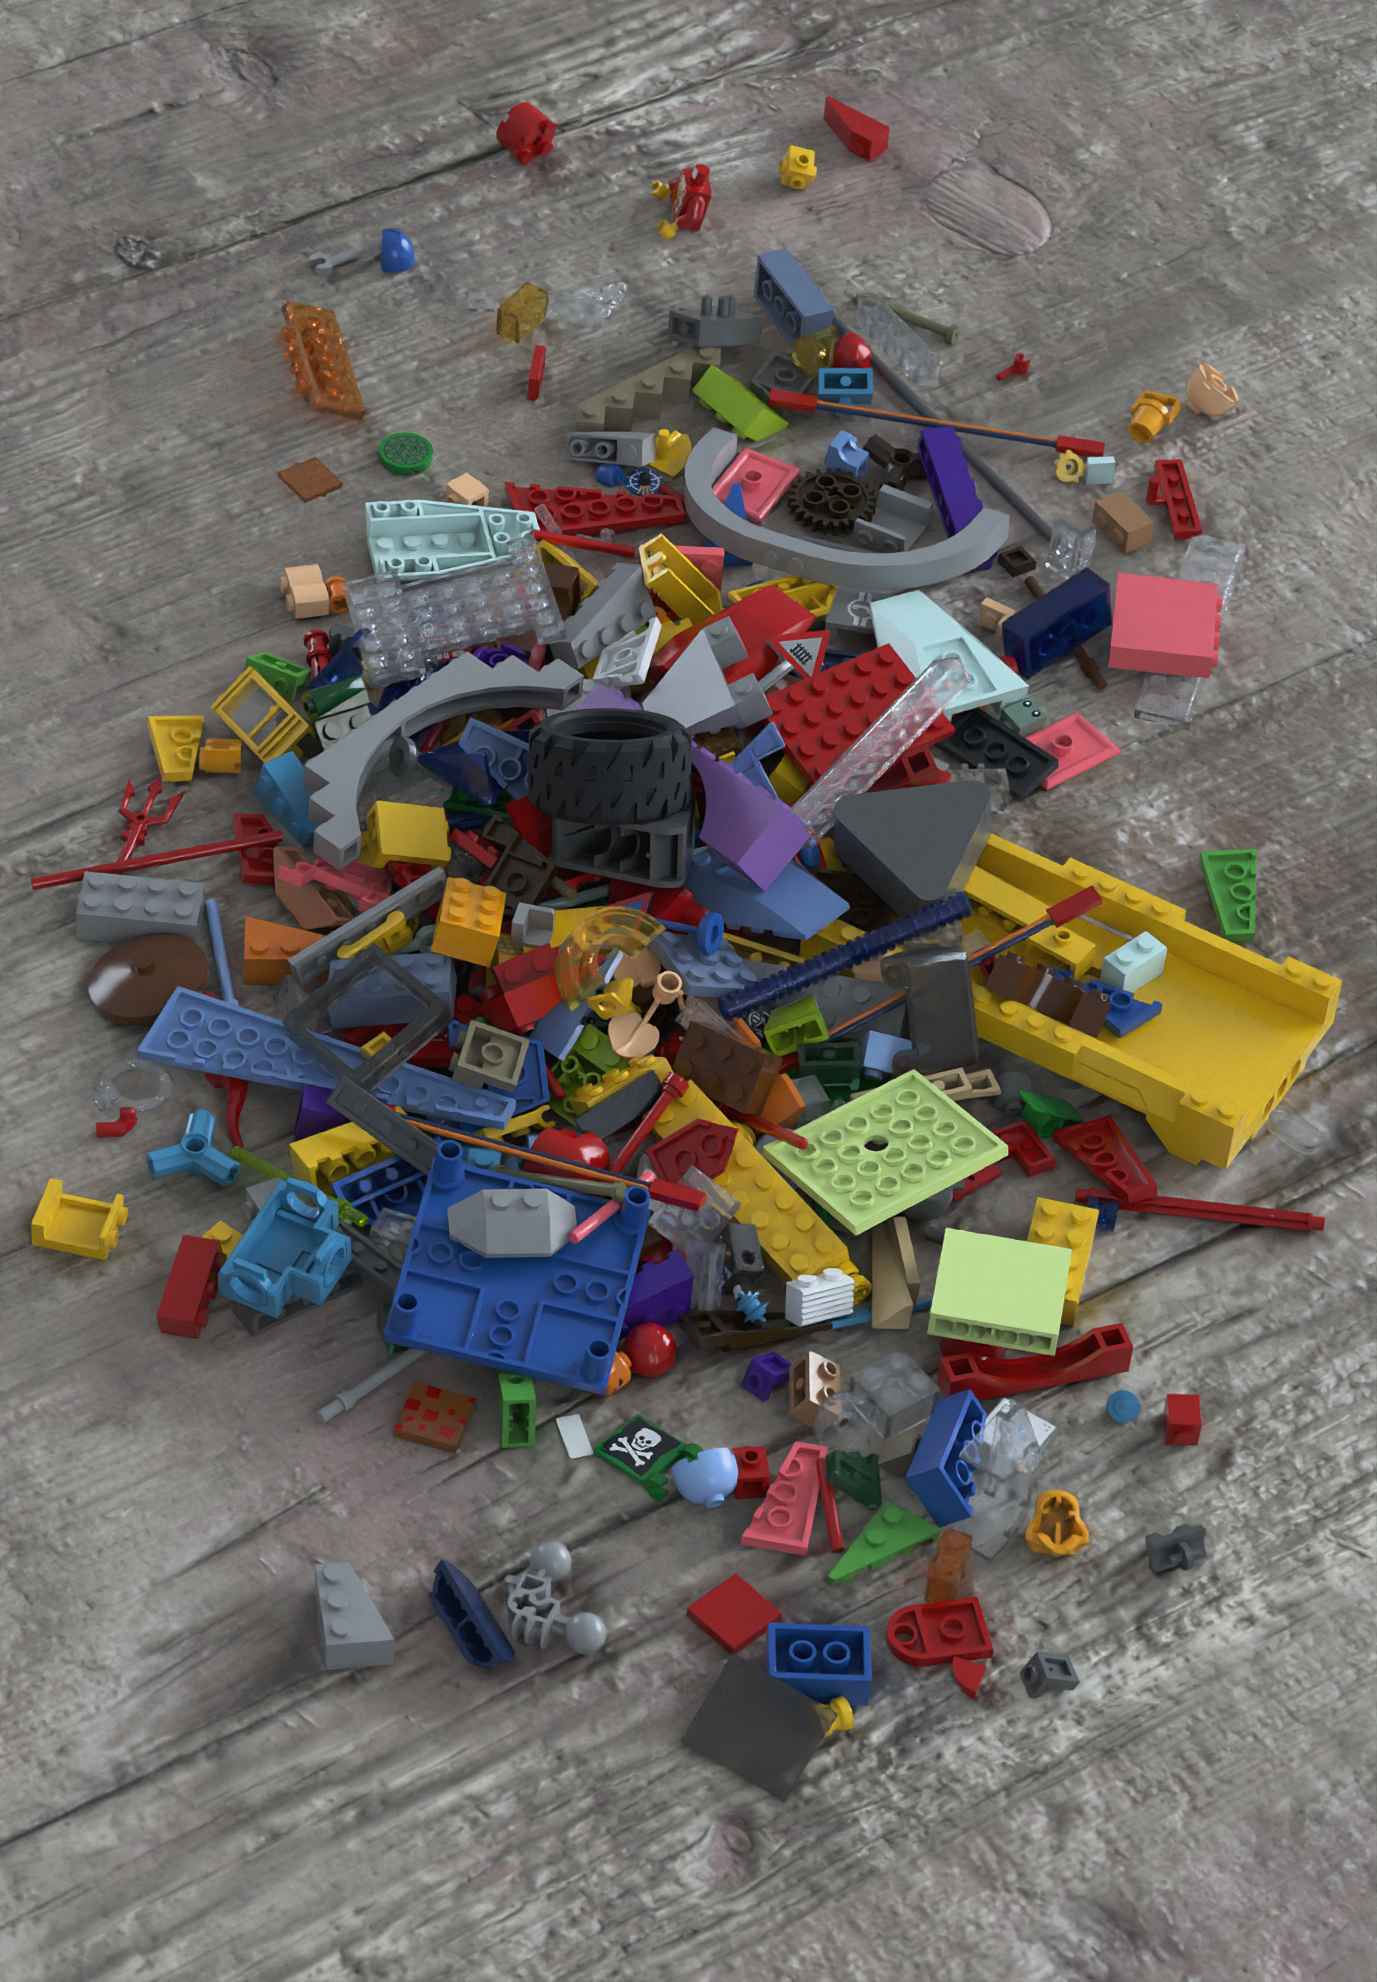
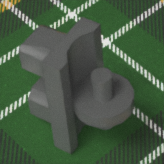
(1177, 1548)

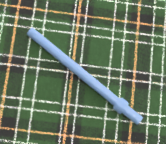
(220, 952)

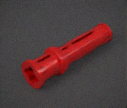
(318, 654)

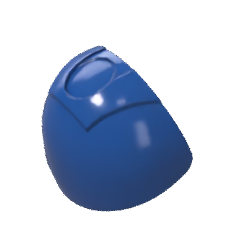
(396, 251)

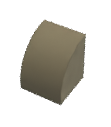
(898, 1452)

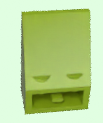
(584, 1064)

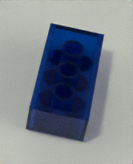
(1057, 622)

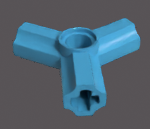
(195, 1154)

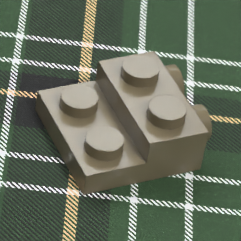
(488, 1057)

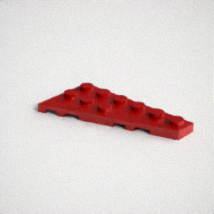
(591, 511)

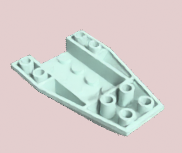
(440, 537)

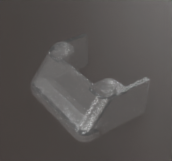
(1009, 1456)

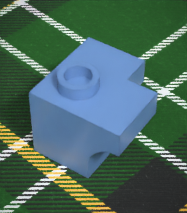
(846, 456)

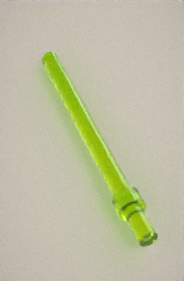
(345, 1208)

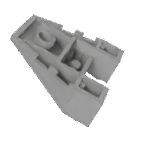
(697, 690)

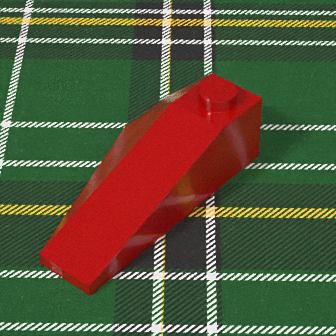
(524, 1005)

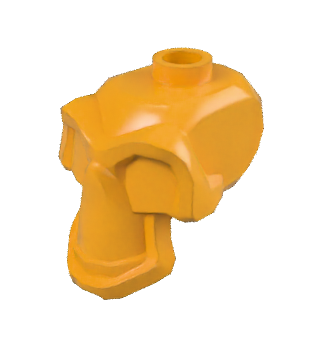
(1056, 1525)

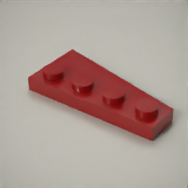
(1109, 1156)

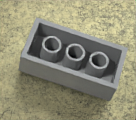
(127, 907)

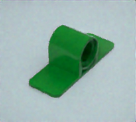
(1046, 1113)

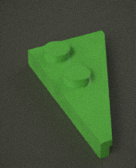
(885, 1537)

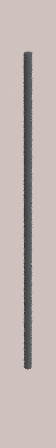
(967, 452)

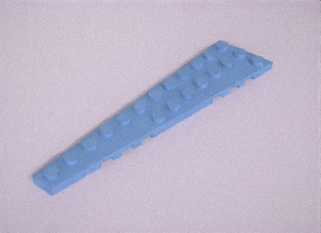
(250, 1046)

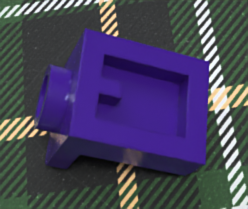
(764, 1374)

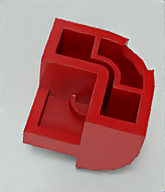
(566, 1144)

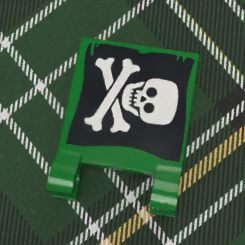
(645, 1453)

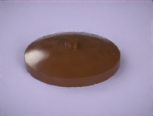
(141, 975)

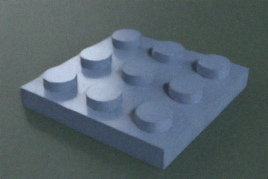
(699, 972)

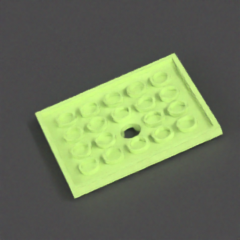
(927, 1150)

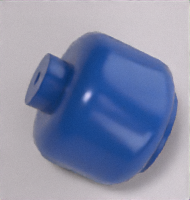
(610, 474)

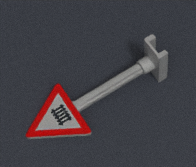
(800, 653)

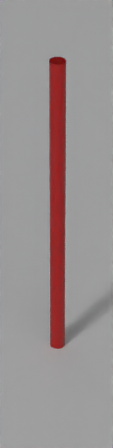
(159, 859)

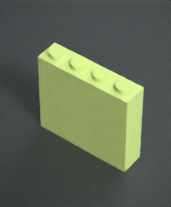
(999, 1291)

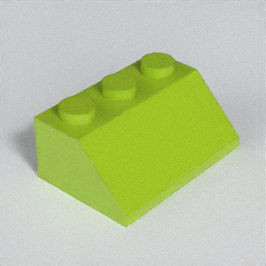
(737, 405)

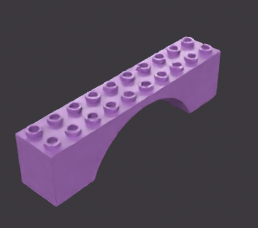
(740, 820)

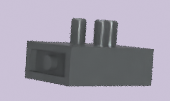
(715, 326)

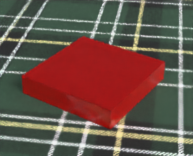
(733, 1614)

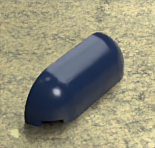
(469, 1619)

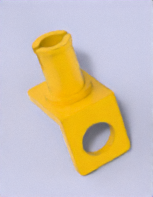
(616, 999)

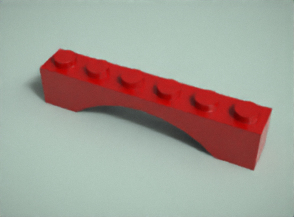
(909, 770)
(1092, 1355)

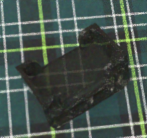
(938, 1008)

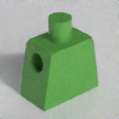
(516, 1394)

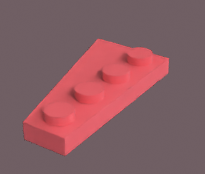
(790, 1504)

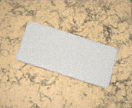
(574, 1436)

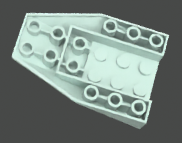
(926, 633)

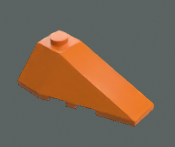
(784, 1102)

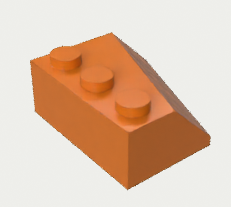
(268, 949)

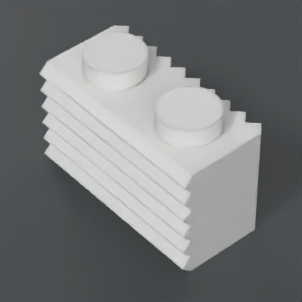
(819, 1297)

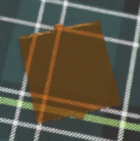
(310, 479)

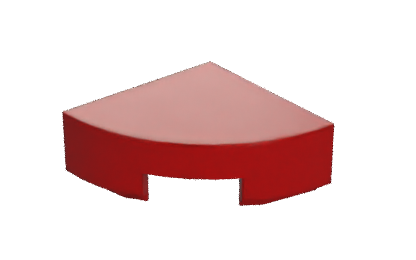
(968, 1675)

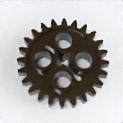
(831, 501)

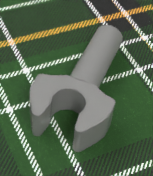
(325, 264)

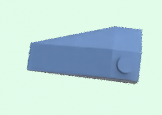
(506, 755)
(562, 1026)

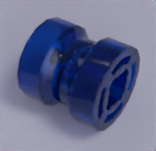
(1107, 1212)

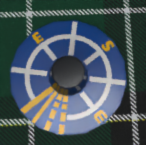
(643, 481)

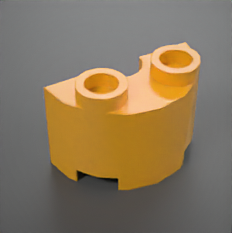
(221, 756)

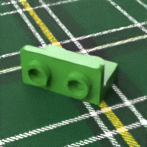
(279, 673)

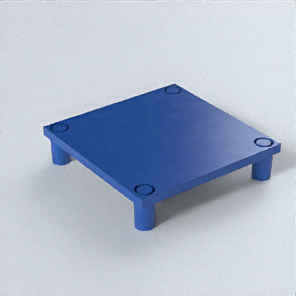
(517, 1314)

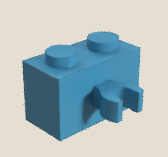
(845, 386)

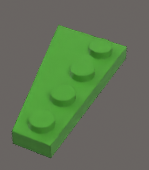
(1232, 889)

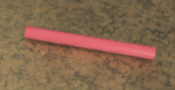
(602, 1214)

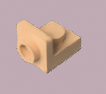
(992, 616)

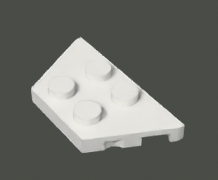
(628, 659)

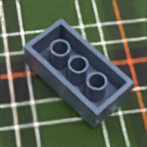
(790, 296)
(383, 1001)

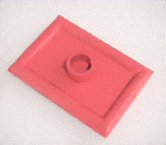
(761, 481)
(1075, 746)

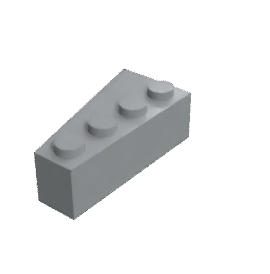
(613, 611)

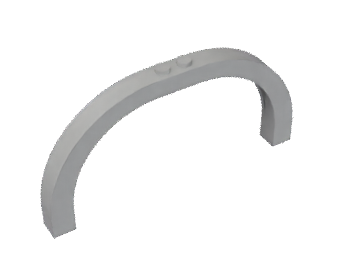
(819, 563)

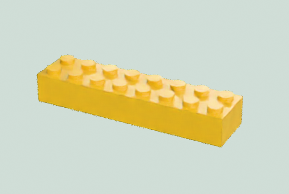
(788, 1230)

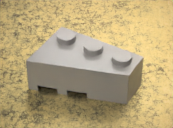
(349, 1621)

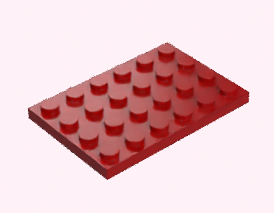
(836, 706)

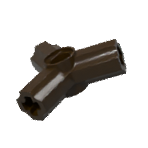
(898, 462)

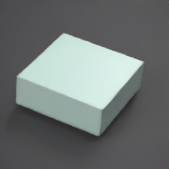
(1099, 470)

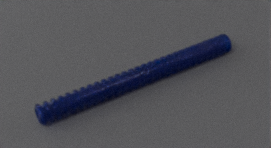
(845, 956)

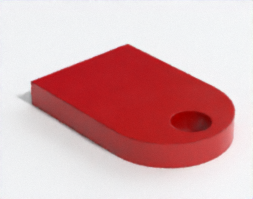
(940, 1632)

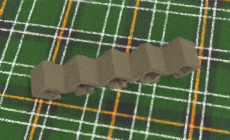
(646, 391)

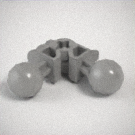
(538, 1615)

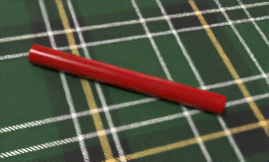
(583, 543)

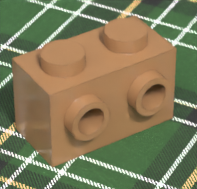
(1123, 522)
(811, 1382)

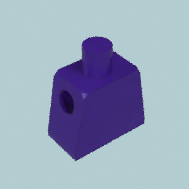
(315, 1114)

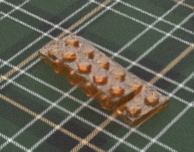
(320, 360)

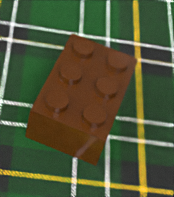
(727, 1067)

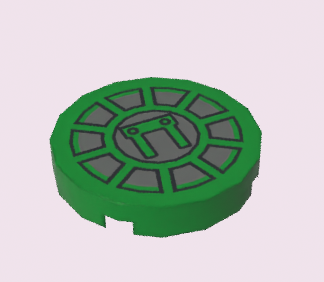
(405, 453)

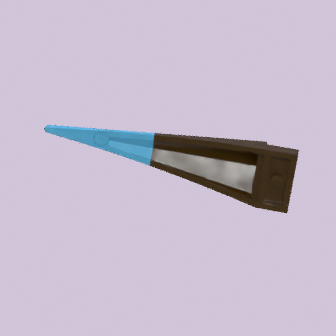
(728, 1332)

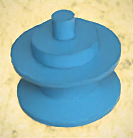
(751, 1307)
(1123, 1406)

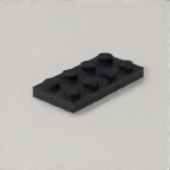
(988, 741)

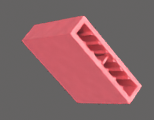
(1165, 625)

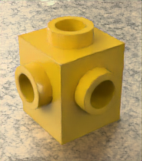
(797, 167)

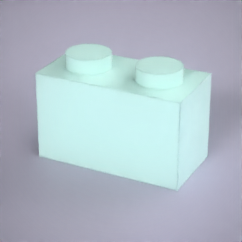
(1134, 963)

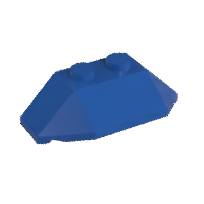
(386, 1184)

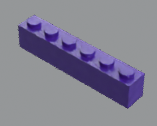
(950, 481)

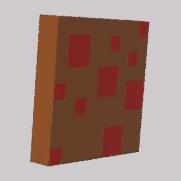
(435, 1417)

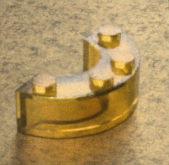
(605, 928)

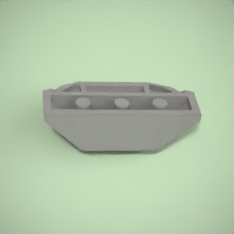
(512, 1222)

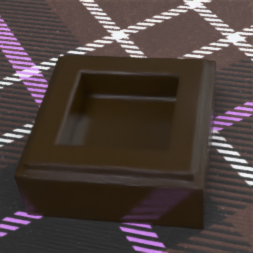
(1016, 561)

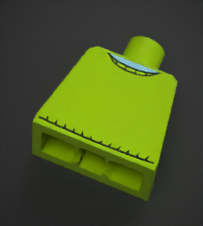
(797, 1023)

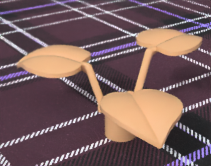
(631, 1034)

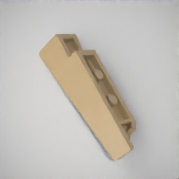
(958, 1084)
(893, 1275)

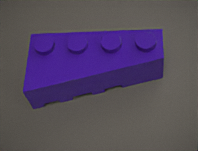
(659, 1293)

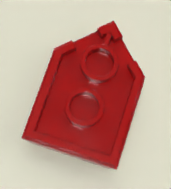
(696, 1144)

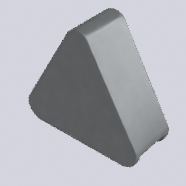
(914, 840)
(638, 853)

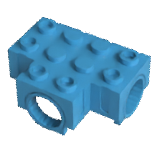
(287, 1252)

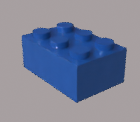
(821, 1660)

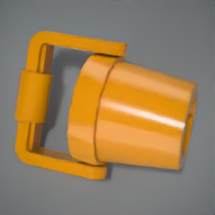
(1152, 415)

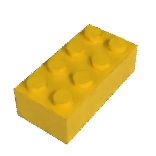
(1071, 1228)

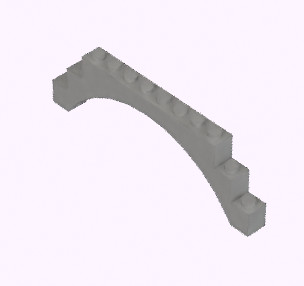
(457, 689)

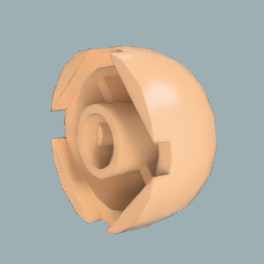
(1208, 392)

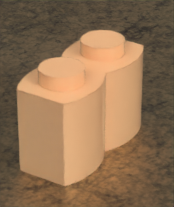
(305, 591)

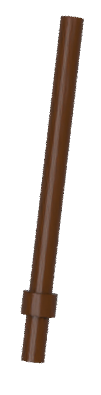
(1087, 664)

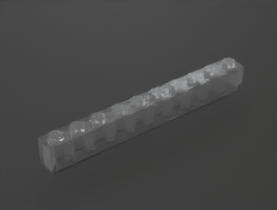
(881, 744)

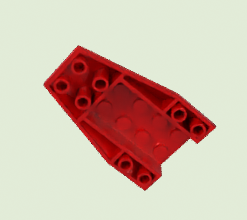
(755, 619)

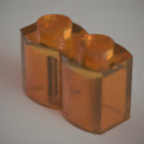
(948, 1566)

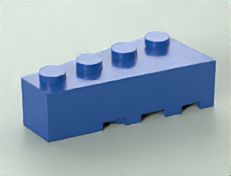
(937, 1471)

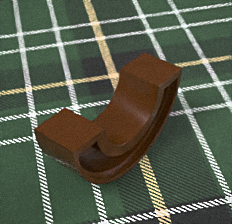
(567, 592)
(1048, 993)

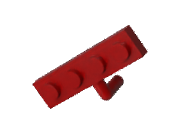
(1175, 497)

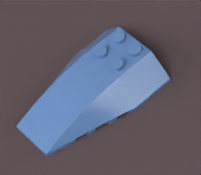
(791, 907)

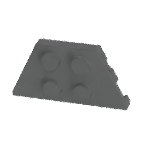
(780, 374)

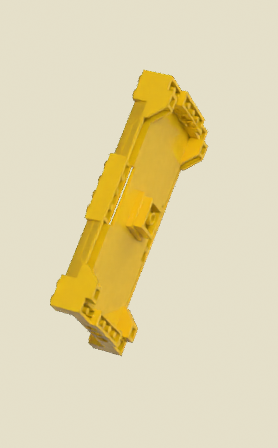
(1227, 1028)

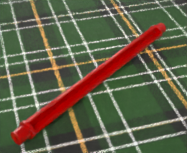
(1210, 1210)

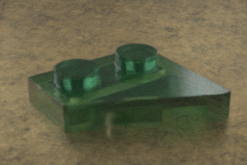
(855, 1476)

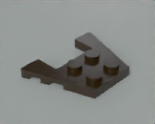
(520, 870)

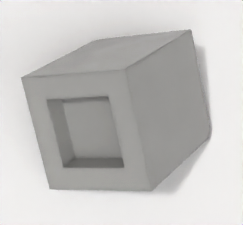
(532, 925)

